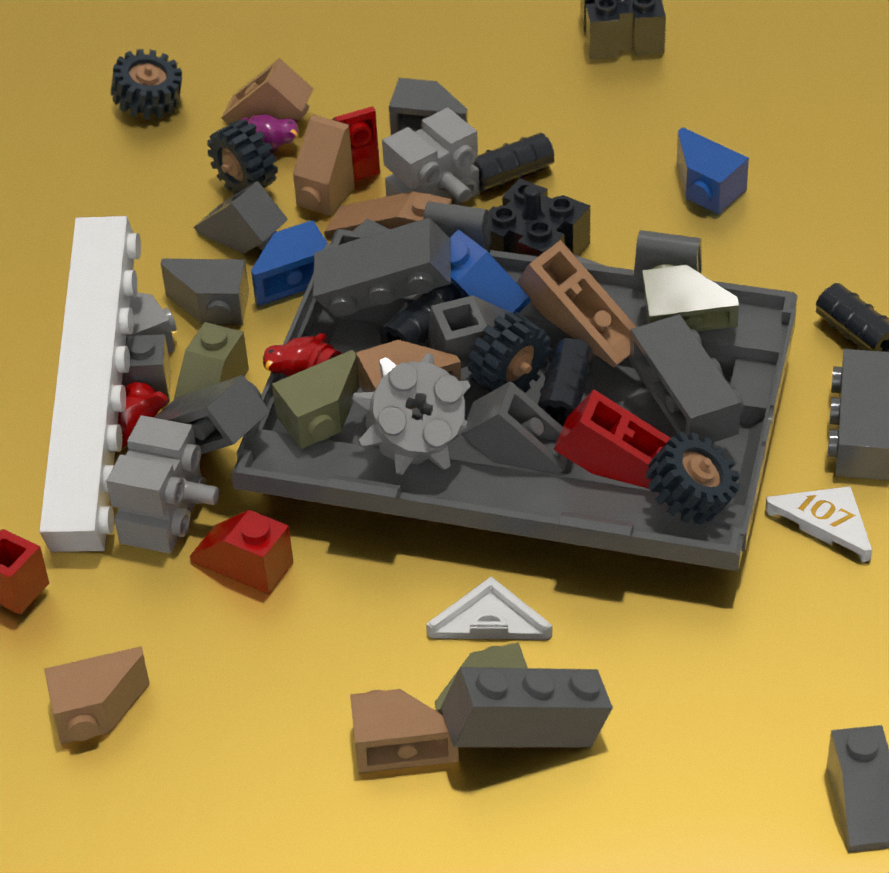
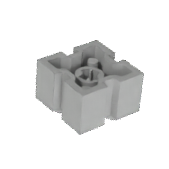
(434, 158)
(158, 484)

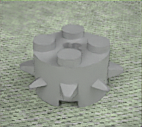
(391, 421)

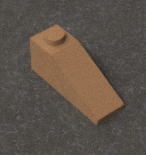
(387, 211)
(577, 303)

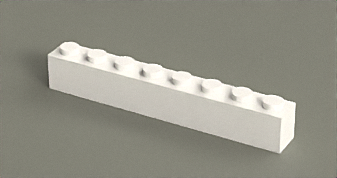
(89, 385)

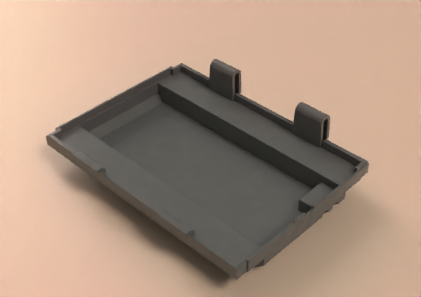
(529, 502)

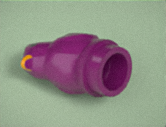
(276, 131)

